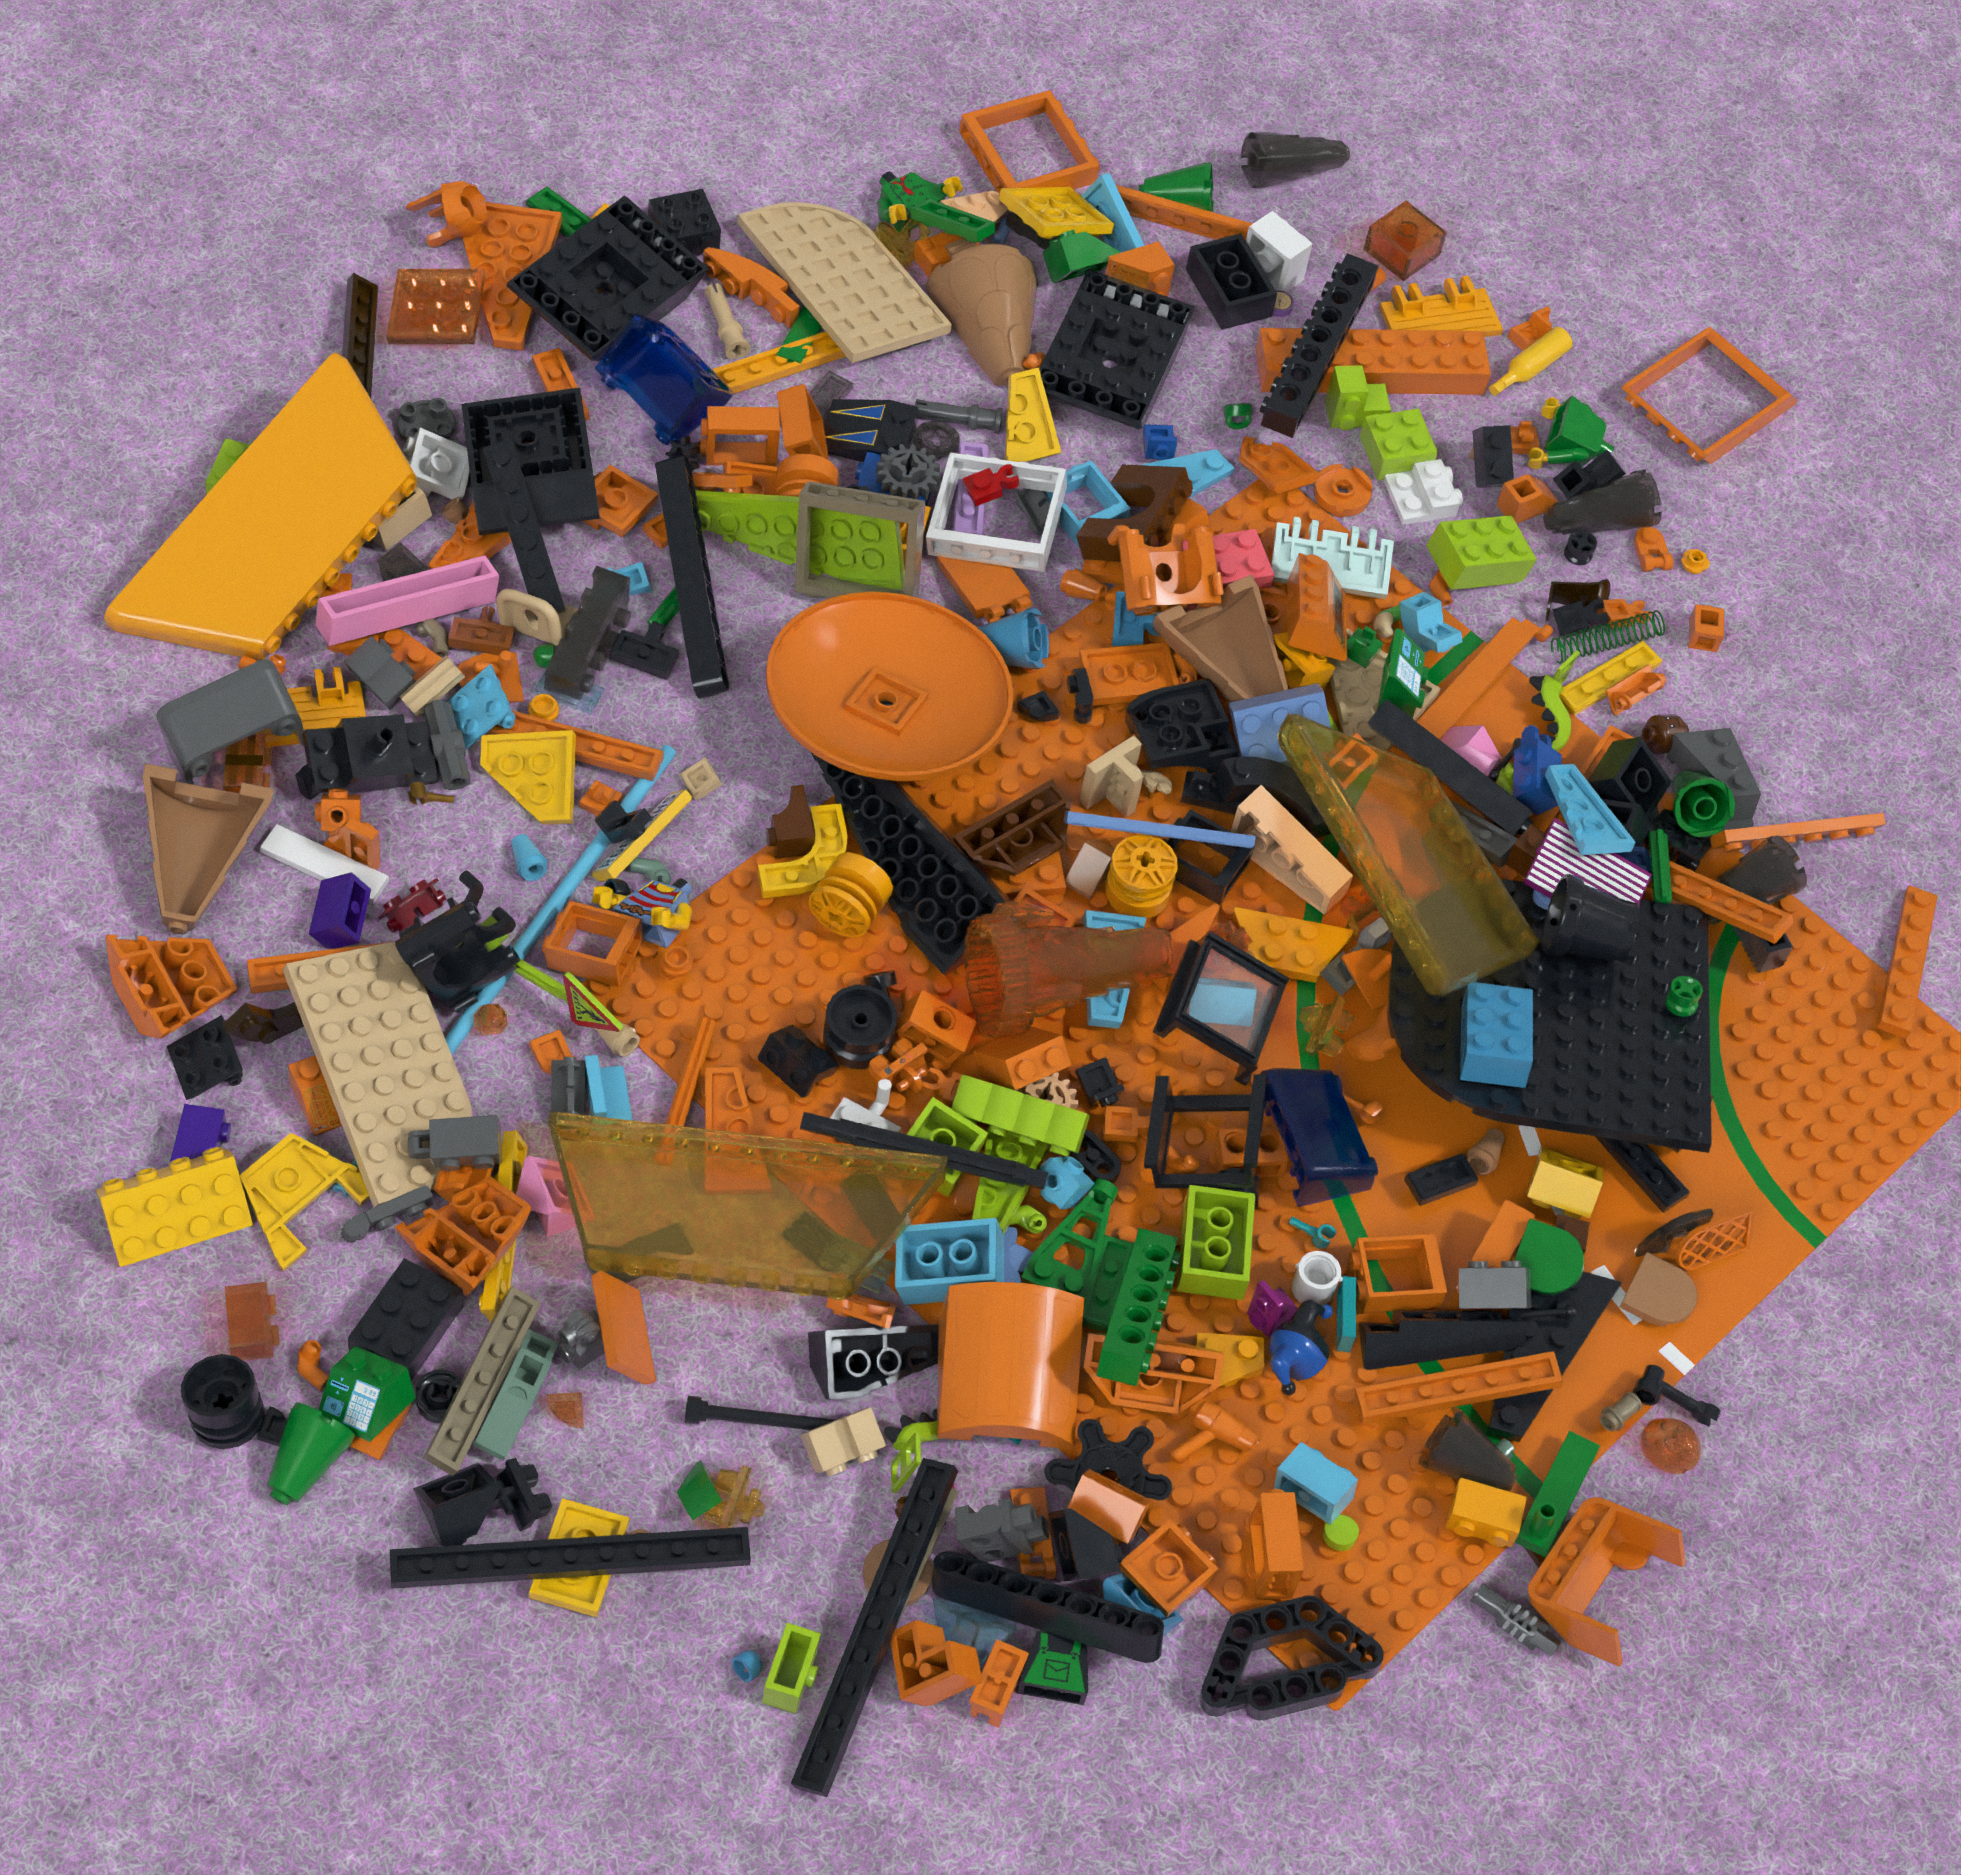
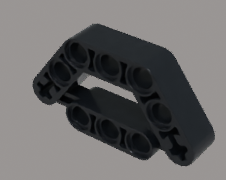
(1346, 1669)

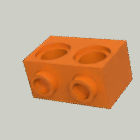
(1269, 1163)

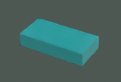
(1346, 1314)

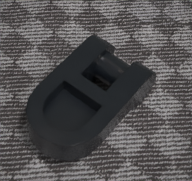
(1079, 685)

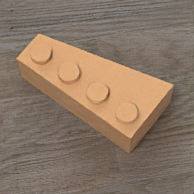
(1291, 851)

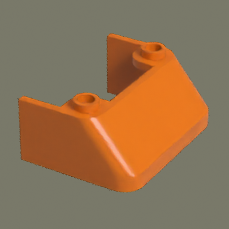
(1581, 1559)

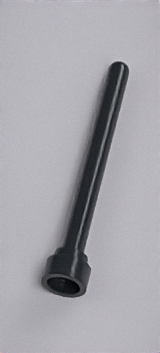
(699, 1410)

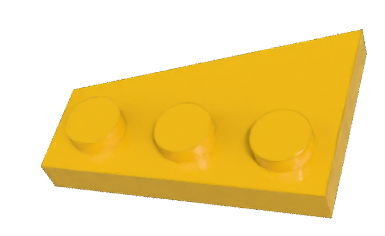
(1029, 419)

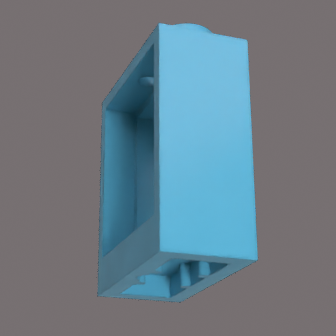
(1090, 475)

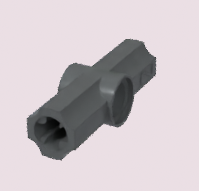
(447, 745)

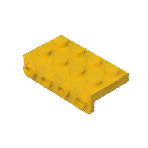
(174, 1206)

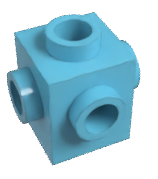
(1065, 1182)

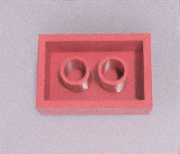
(1239, 556)

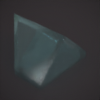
(971, 1626)

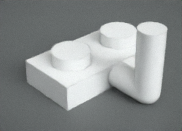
(852, 1111)

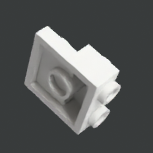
(438, 464)
(1424, 492)

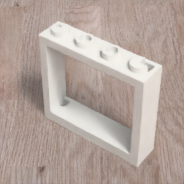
(987, 548)

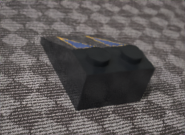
(868, 426)

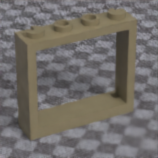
(859, 503)

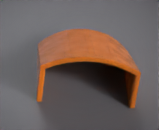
(1009, 1362)

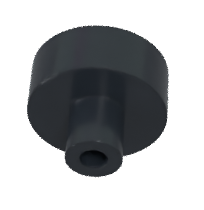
(881, 980)

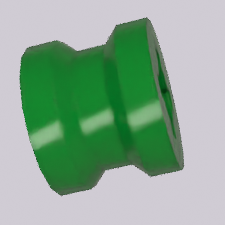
(1684, 996)

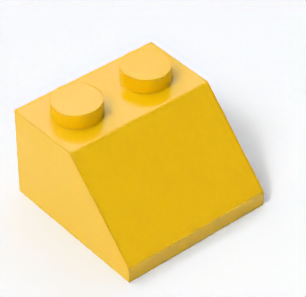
(1565, 1183)

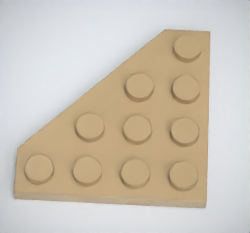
(1357, 696)

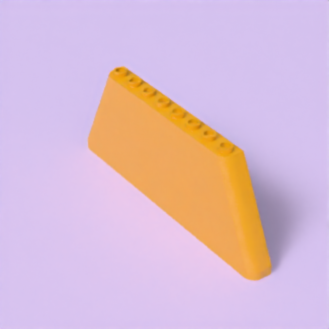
(273, 525)

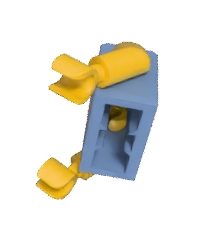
(660, 907)

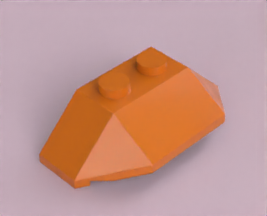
(1175, 1378)

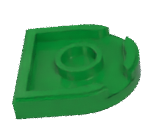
(1552, 1257)

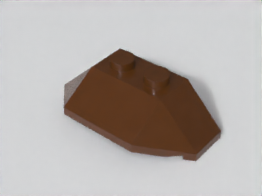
(1019, 832)

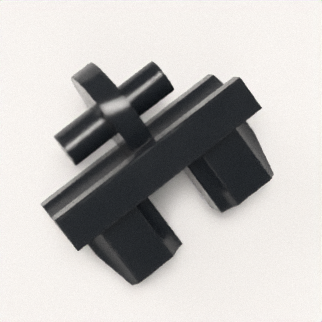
(517, 1496)

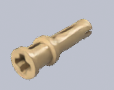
(729, 330)

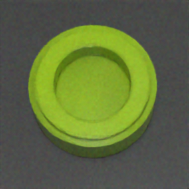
(1341, 1533)

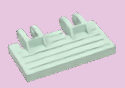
(1357, 569)

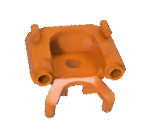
(1191, 571)

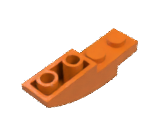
(747, 278)

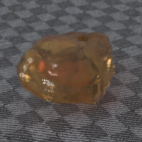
(1671, 1445)

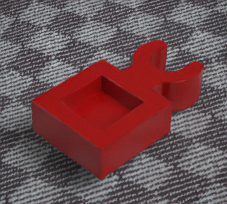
(986, 486)

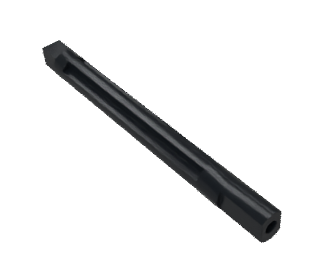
(957, 1158)

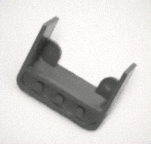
(226, 714)

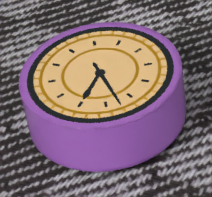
(1283, 304)

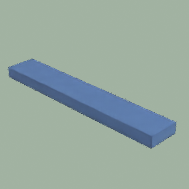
(1159, 829)

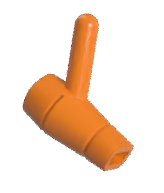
(1218, 1424)

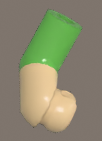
(1384, 621)

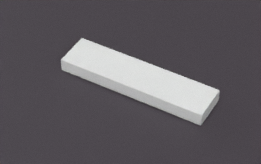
(319, 860)

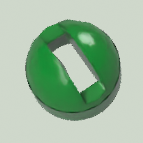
(543, 654)

